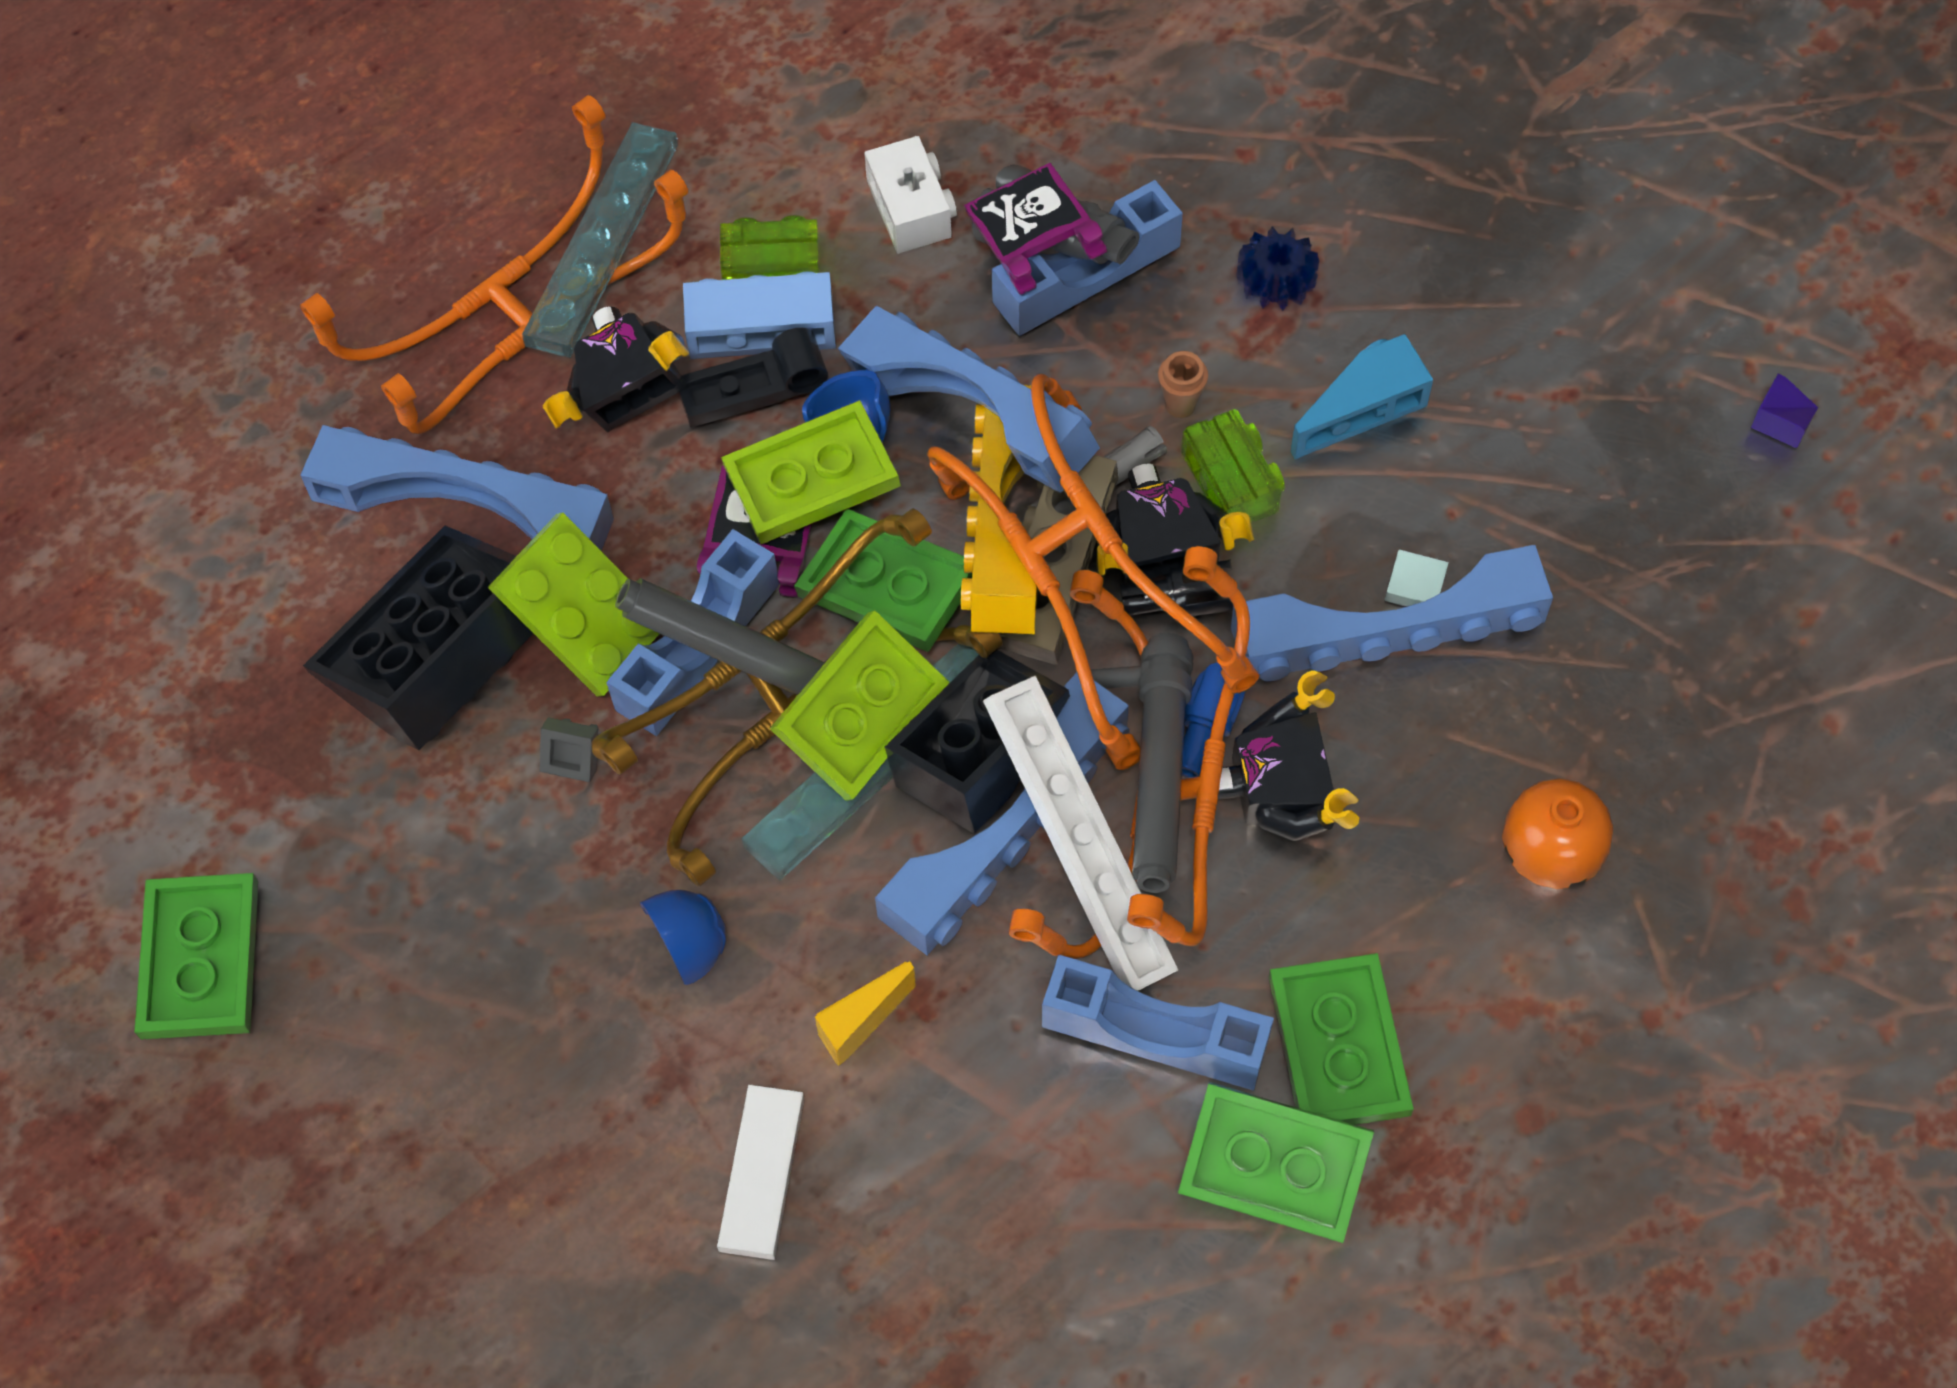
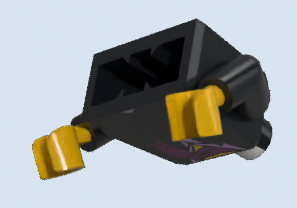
(619, 371)
(1165, 520)
(1285, 770)

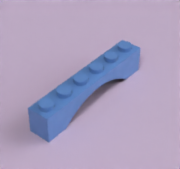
(926, 362)
(365, 471)
(1497, 595)
(938, 888)

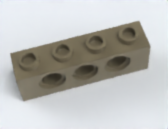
(1046, 644)

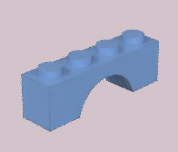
(1068, 280)
(731, 583)
(1104, 1010)

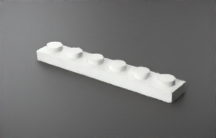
(1078, 831)

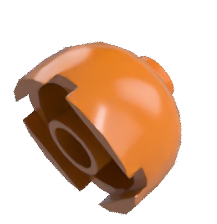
(1558, 833)

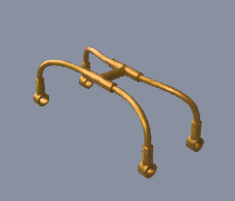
(618, 754)

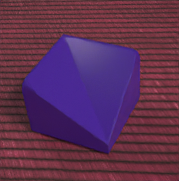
(1785, 412)

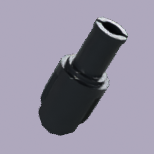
(1179, 592)

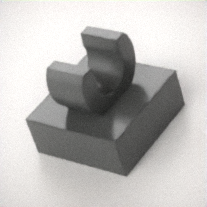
(568, 749)

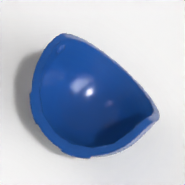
(847, 389)
(689, 930)

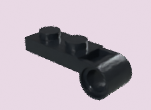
(755, 381)

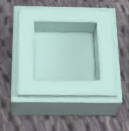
(1415, 579)

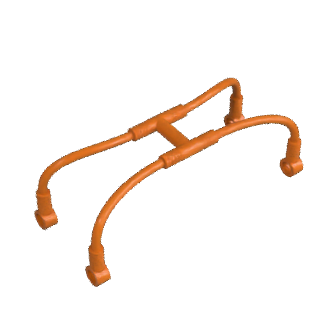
(398, 390)
(956, 480)
(1145, 909)

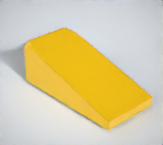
(856, 1016)

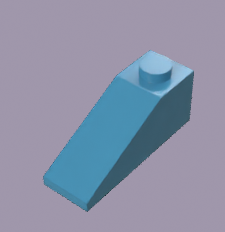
(1372, 390)

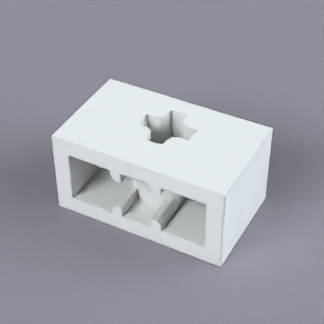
(909, 194)

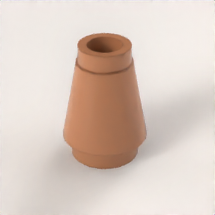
(1182, 382)

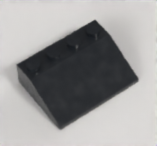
(424, 639)

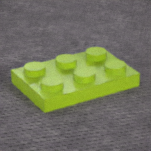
(810, 472)
(568, 600)
(858, 705)

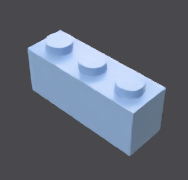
(750, 312)

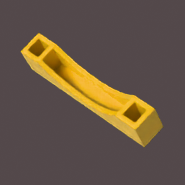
(1000, 588)

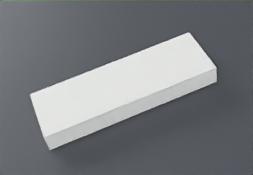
(761, 1172)

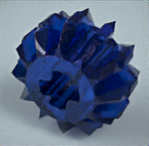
(1277, 268)

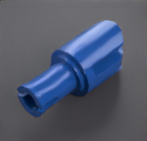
(1200, 717)

